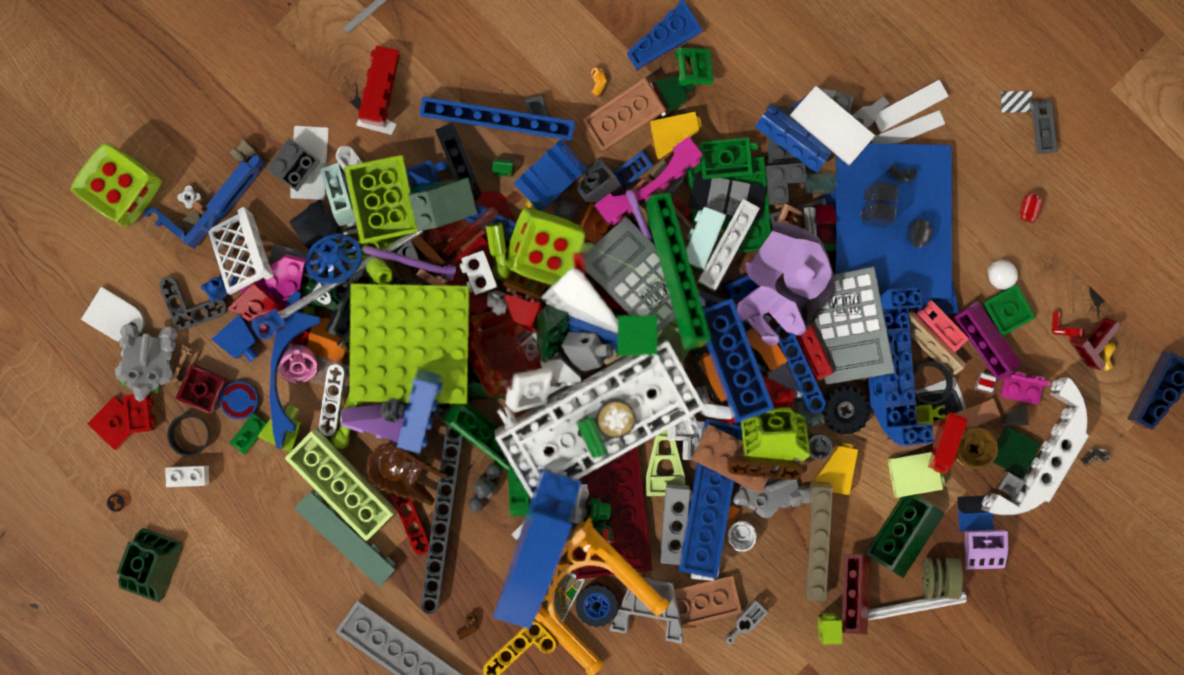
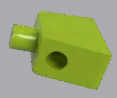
(291, 436)

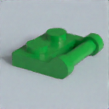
(700, 66)

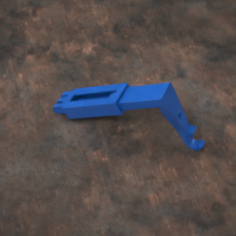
(218, 205)

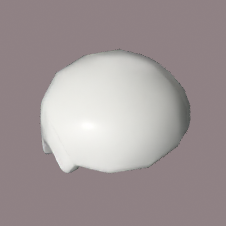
(1002, 274)
(742, 535)

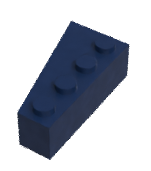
(1160, 391)

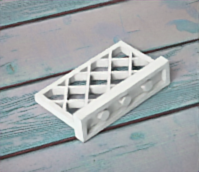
(255, 248)

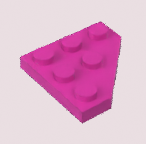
(286, 278)

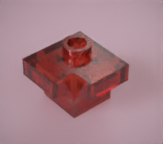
(442, 234)

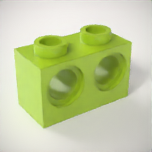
(829, 629)

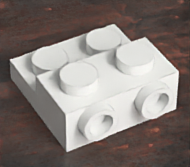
(529, 389)

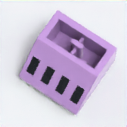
(985, 549)

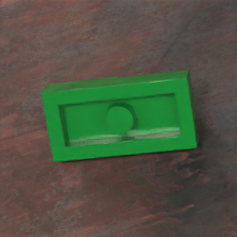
(248, 433)

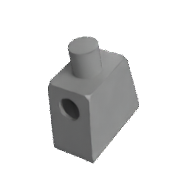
(585, 350)

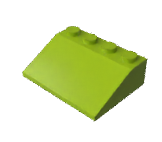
(380, 199)

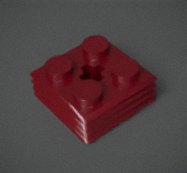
(190, 395)

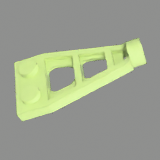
(656, 484)

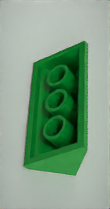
(477, 430)

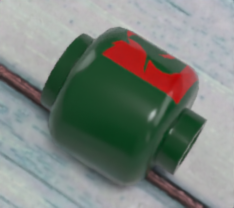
(605, 531)

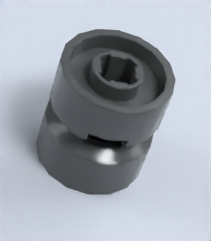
(819, 446)

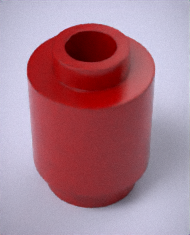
(1030, 208)

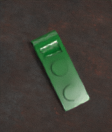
(517, 495)

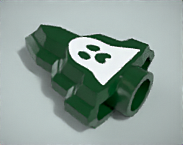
(328, 300)

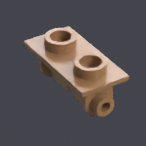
(182, 361)

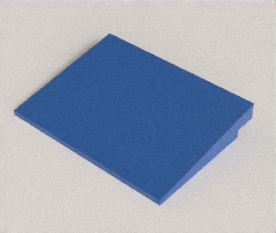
(887, 249)

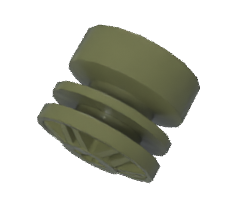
(939, 578)

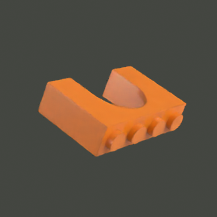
(770, 356)

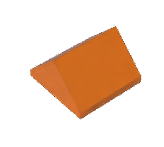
(324, 343)

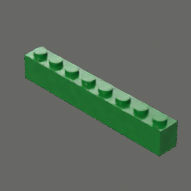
(677, 271)

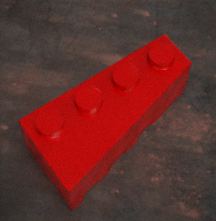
(379, 86)

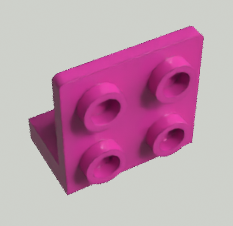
(1023, 389)

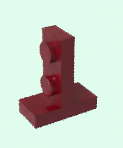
(1091, 347)

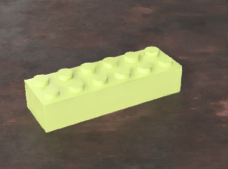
(341, 484)

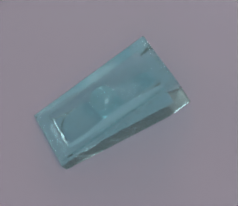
(819, 184)

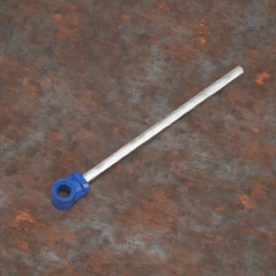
(275, 320)

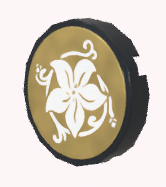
(615, 418)

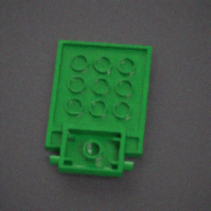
(733, 161)

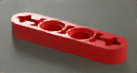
(407, 520)

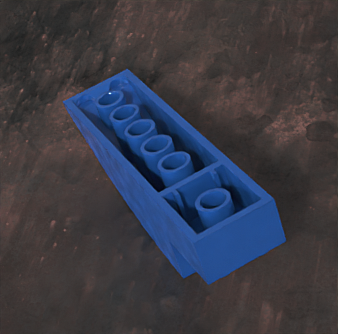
(538, 548)

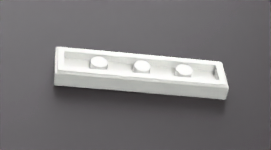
(910, 106)

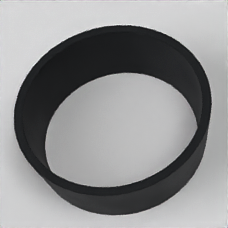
(949, 382)
(170, 435)

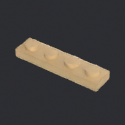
(934, 345)

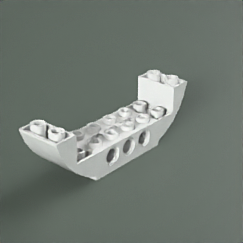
(1073, 434)

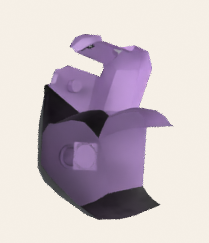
(796, 296)

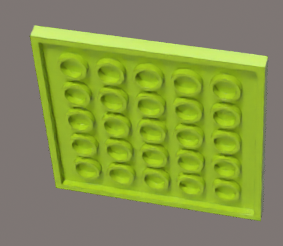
(405, 331)

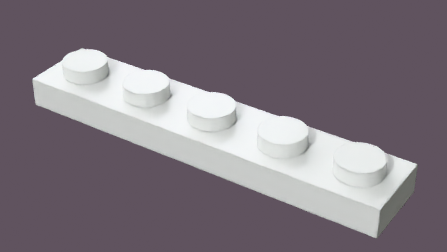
(728, 245)

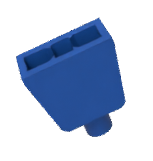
(237, 339)

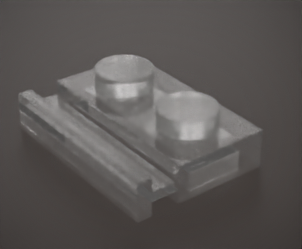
(320, 376)

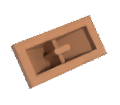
(791, 216)

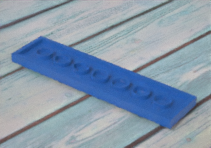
(707, 516)

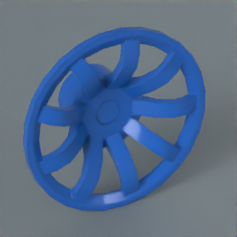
(331, 255)

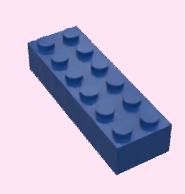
(735, 363)

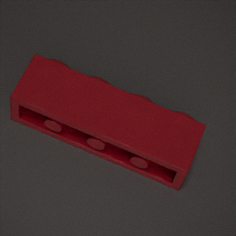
(856, 594)

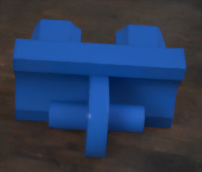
(216, 288)

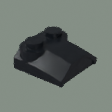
(314, 224)

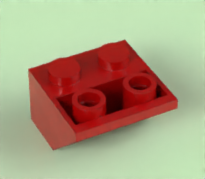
(524, 311)

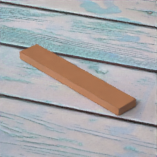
(976, 415)

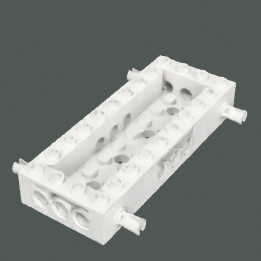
(556, 426)

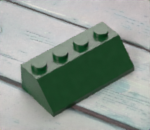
(904, 534)

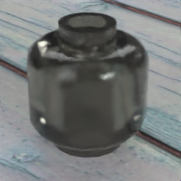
(919, 233)

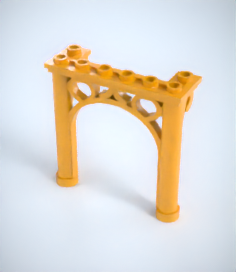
(592, 542)

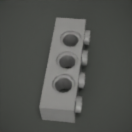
(673, 494)

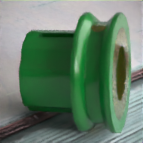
(597, 510)

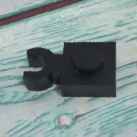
(411, 251)

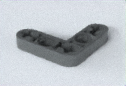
(183, 309)

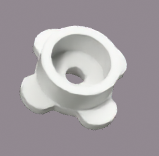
(194, 196)

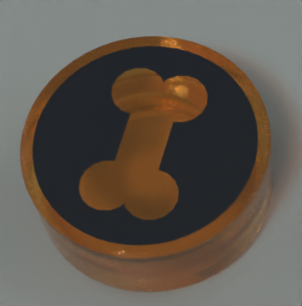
(116, 502)

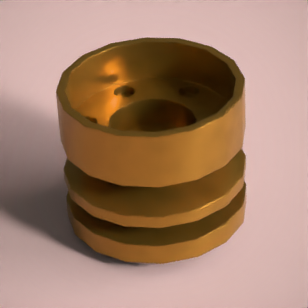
(985, 449)

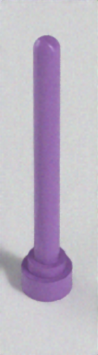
(639, 215)
(446, 271)

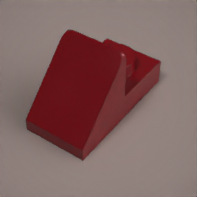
(825, 223)

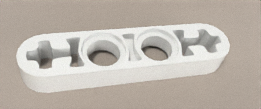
(333, 399)

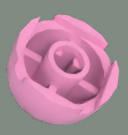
(297, 363)

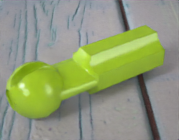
(497, 250)
(341, 438)

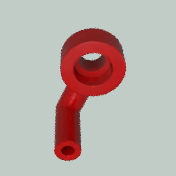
(1071, 332)

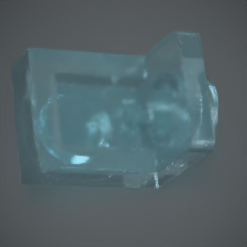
(811, 418)

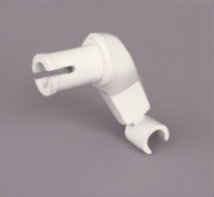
(712, 409)

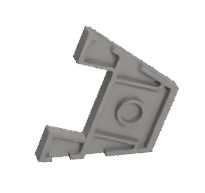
(634, 606)

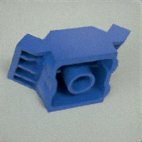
(550, 176)

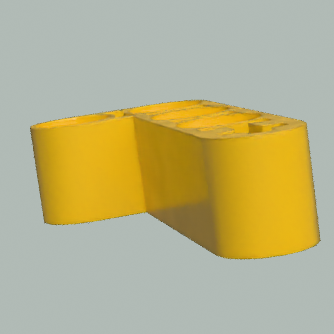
(516, 651)

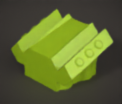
(776, 435)

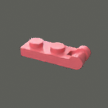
(943, 326)

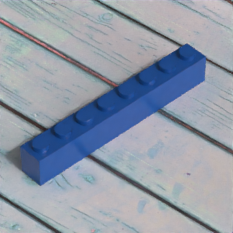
(497, 119)

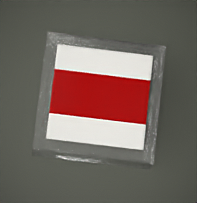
(985, 383)

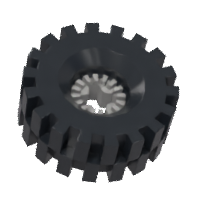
(857, 405)

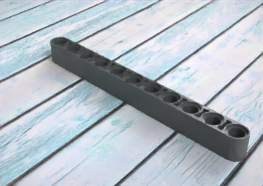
(446, 519)

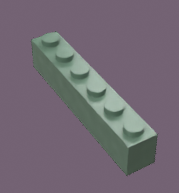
(345, 538)

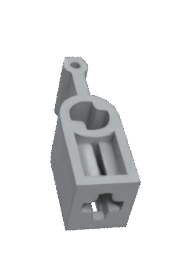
(754, 613)

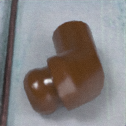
(470, 626)

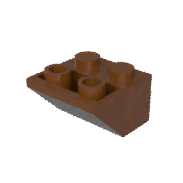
(521, 284)

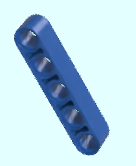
(799, 379)

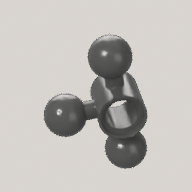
(485, 487)

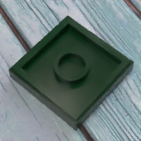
(1015, 451)

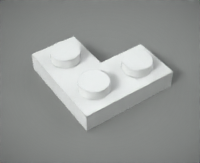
(690, 441)

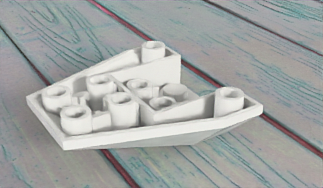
(580, 301)

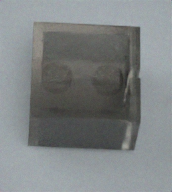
(877, 209)

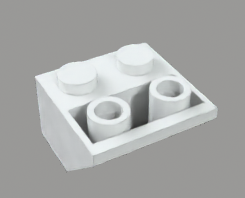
(562, 370)

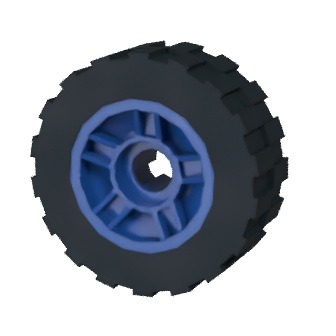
(591, 615)

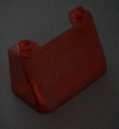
(496, 351)

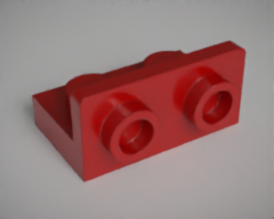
(138, 414)

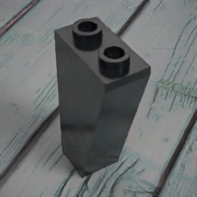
(457, 156)

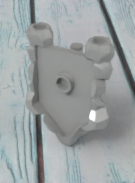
(145, 359)
(776, 494)

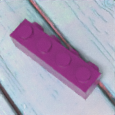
(987, 340)

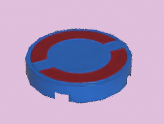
(239, 400)

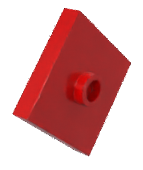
(110, 423)

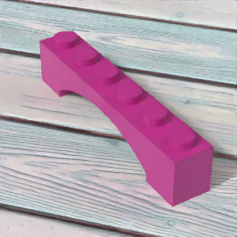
(685, 155)

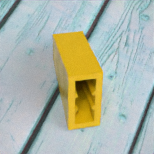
(673, 130)
(839, 469)

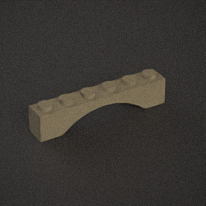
(819, 541)

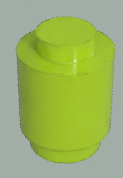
(379, 271)

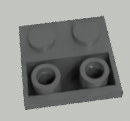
(293, 165)

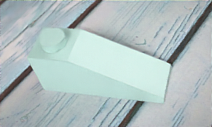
(337, 194)

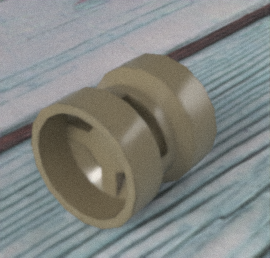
(246, 148)

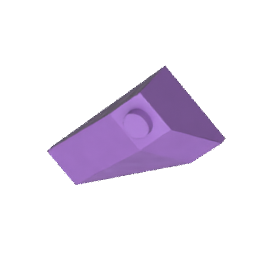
(370, 420)

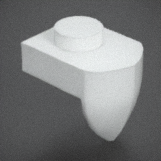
(346, 157)

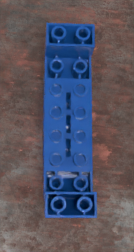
(894, 393)

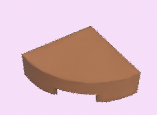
(199, 206)

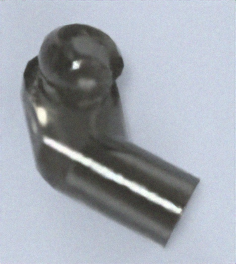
(1096, 454)

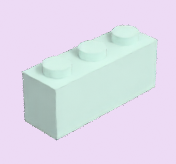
(703, 237)

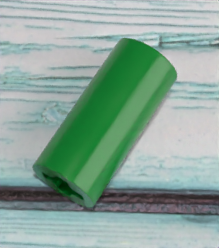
(591, 436)

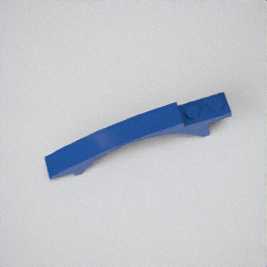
(294, 325)

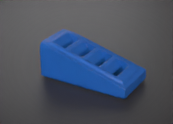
(646, 158)

